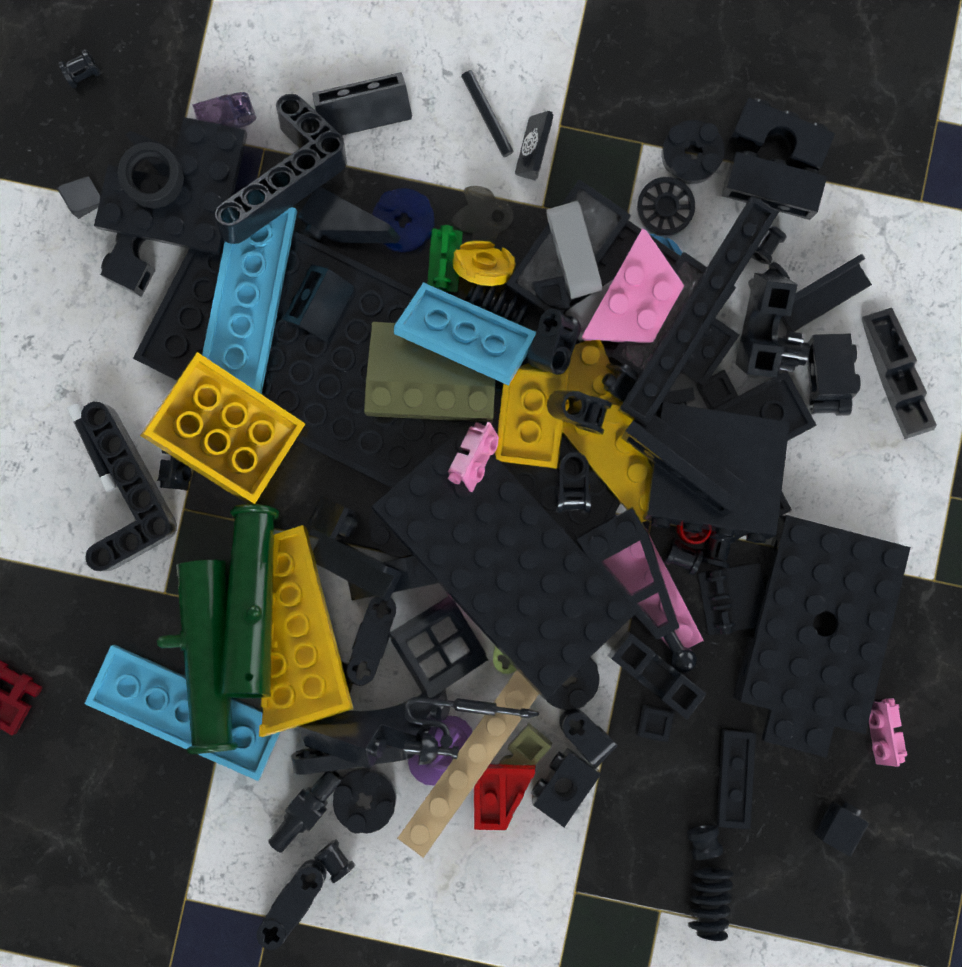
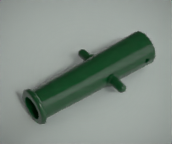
(249, 604)
(203, 617)

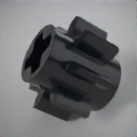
(794, 351)

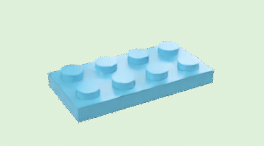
(465, 333)

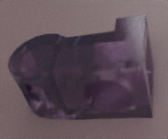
(227, 110)

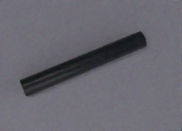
(487, 113)

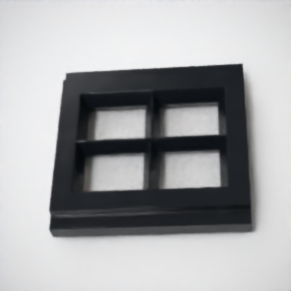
(438, 647)

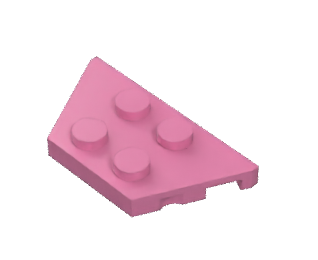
(637, 297)

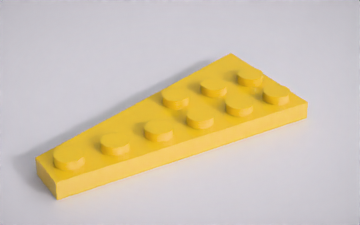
(611, 457)
(304, 655)

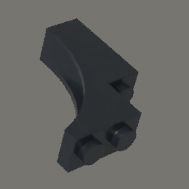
(364, 734)

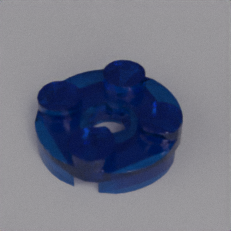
(417, 207)

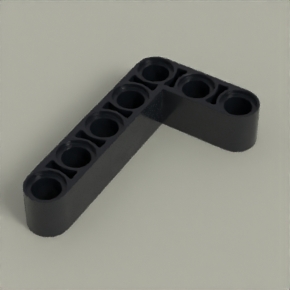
(294, 178)
(130, 490)

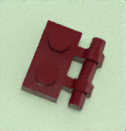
(12, 708)

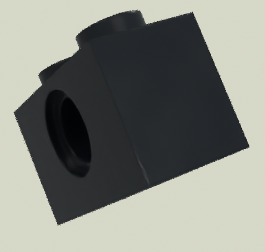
(563, 805)

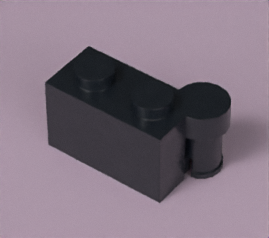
(832, 373)

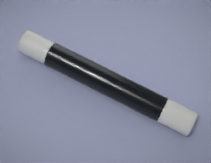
(102, 470)

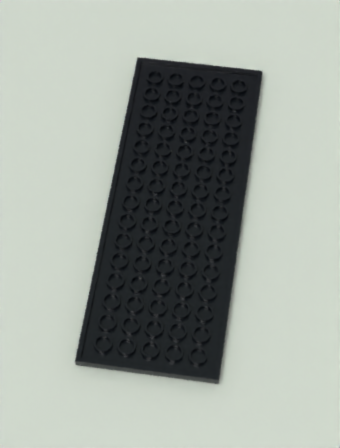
(327, 379)

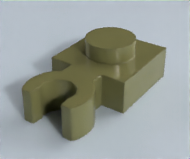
(527, 747)

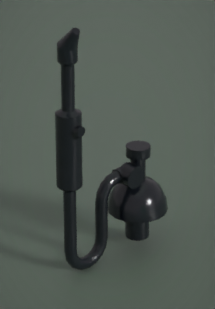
(428, 747)

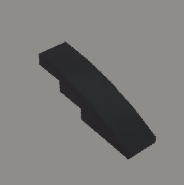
(898, 373)

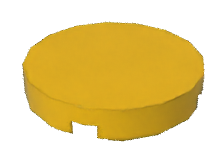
(483, 263)

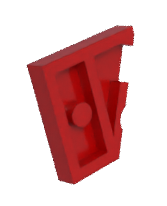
(499, 794)

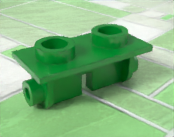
(441, 270)

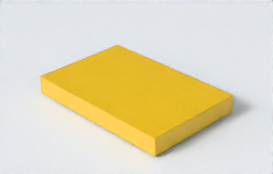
(525, 426)

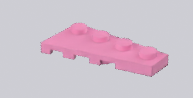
(634, 573)

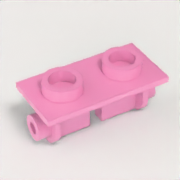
(480, 443)
(887, 746)

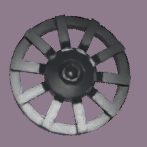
(666, 206)

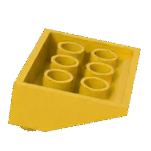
(223, 429)

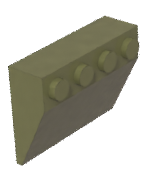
(421, 384)

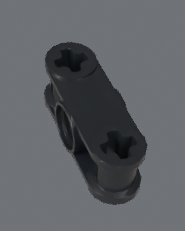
(371, 640)
(291, 904)

